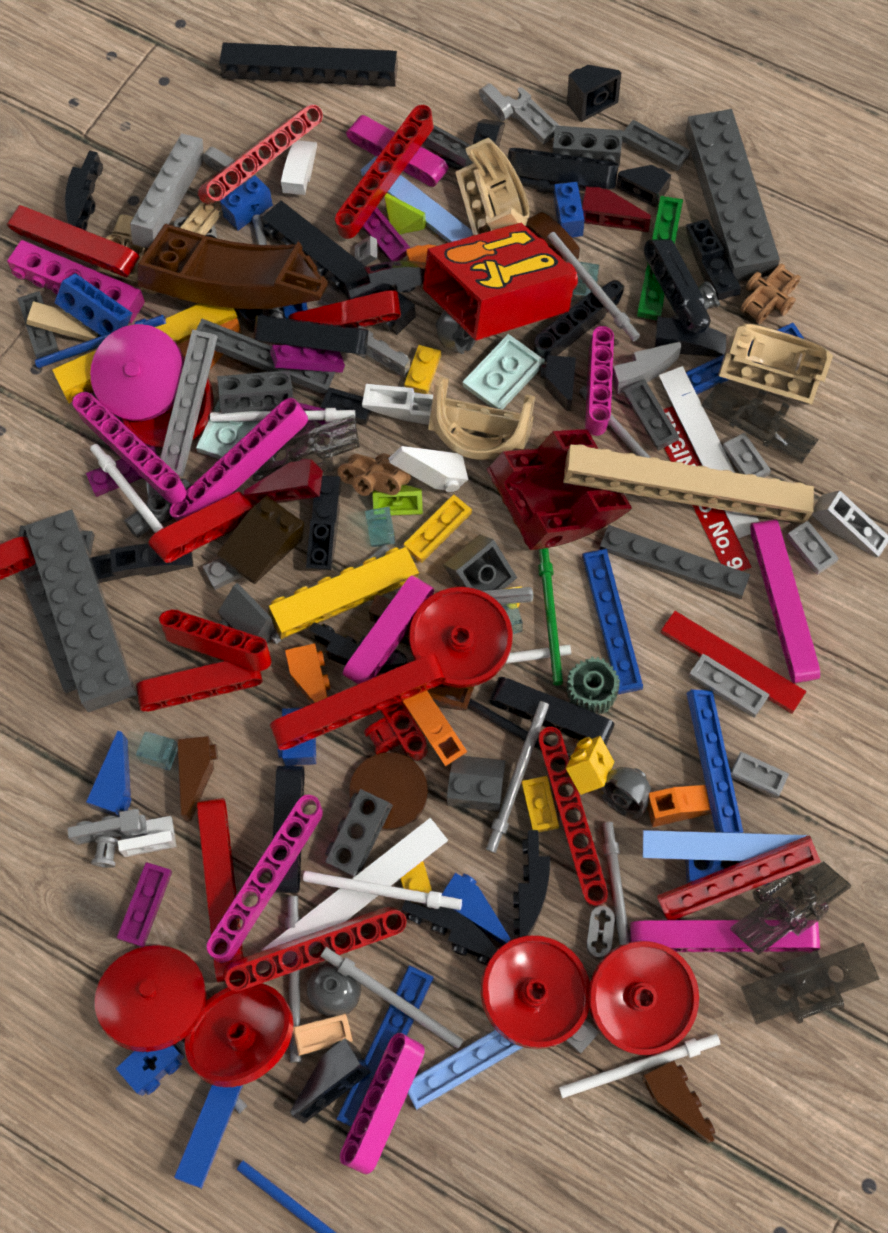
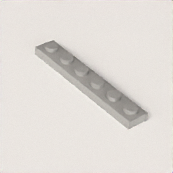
(188, 400)

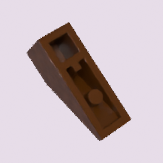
(195, 768)

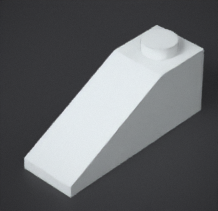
(433, 467)

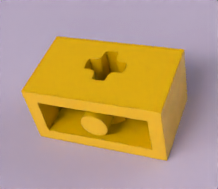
(590, 764)

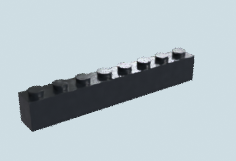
(309, 64)
(330, 258)

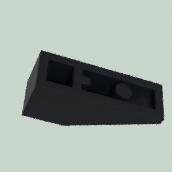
(332, 1077)

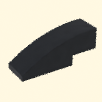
(709, 343)

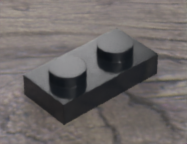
(346, 401)

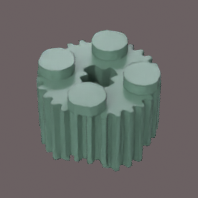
(593, 672)

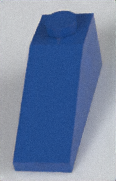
(112, 786)
(476, 907)

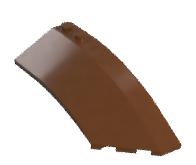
(228, 272)

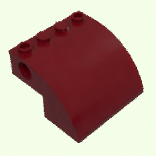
(543, 505)

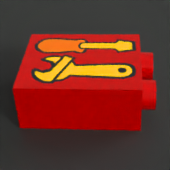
(499, 280)

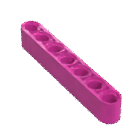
(129, 447)
(243, 458)
(785, 601)
(264, 892)
(716, 936)

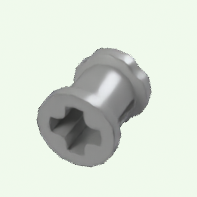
(102, 843)

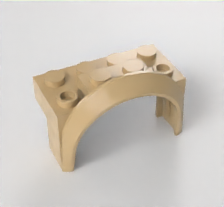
(509, 198)
(778, 351)
(472, 417)

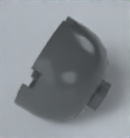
(453, 335)
(627, 791)
(332, 992)

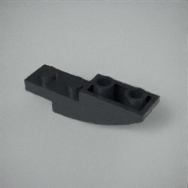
(80, 186)
(711, 260)
(381, 276)
(324, 525)
(135, 560)
(343, 647)
(531, 895)
(464, 935)

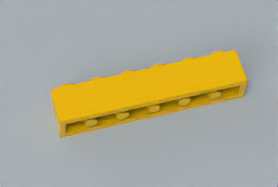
(342, 592)

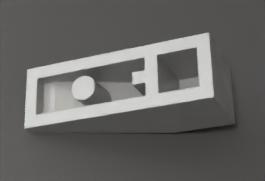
(846, 520)

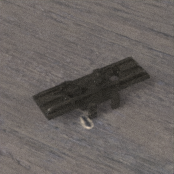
(760, 421)
(310, 441)
(796, 912)
(808, 975)

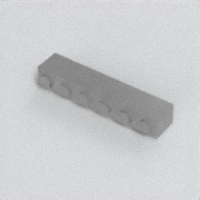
(167, 190)

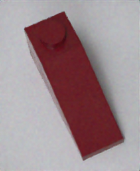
(610, 210)
(289, 483)

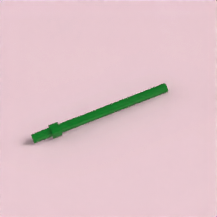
(546, 571)

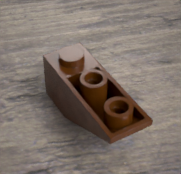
(673, 1096)

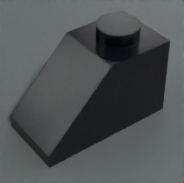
(489, 129)
(644, 183)
(559, 378)

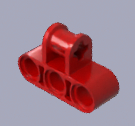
(393, 736)

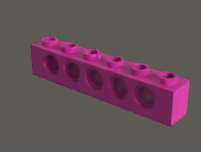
(28, 256)

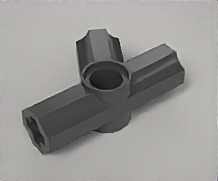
(138, 524)

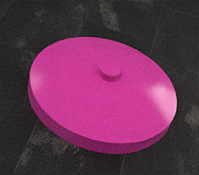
(137, 372)

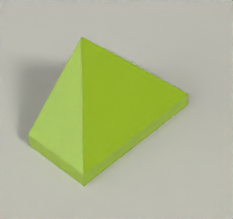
(404, 216)
(406, 502)

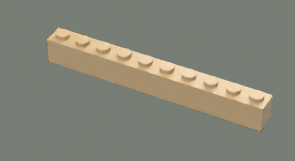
(688, 484)

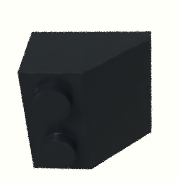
(592, 90)

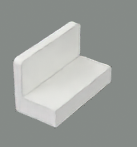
(159, 837)

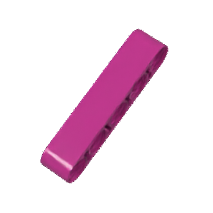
(374, 137)
(599, 381)
(387, 631)
(382, 1104)

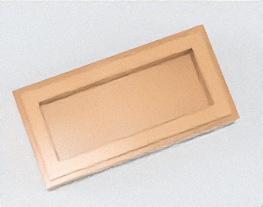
(321, 1034)

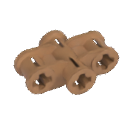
(770, 293)
(372, 474)

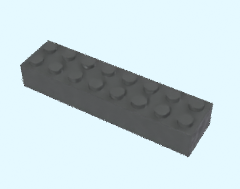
(731, 194)
(80, 611)

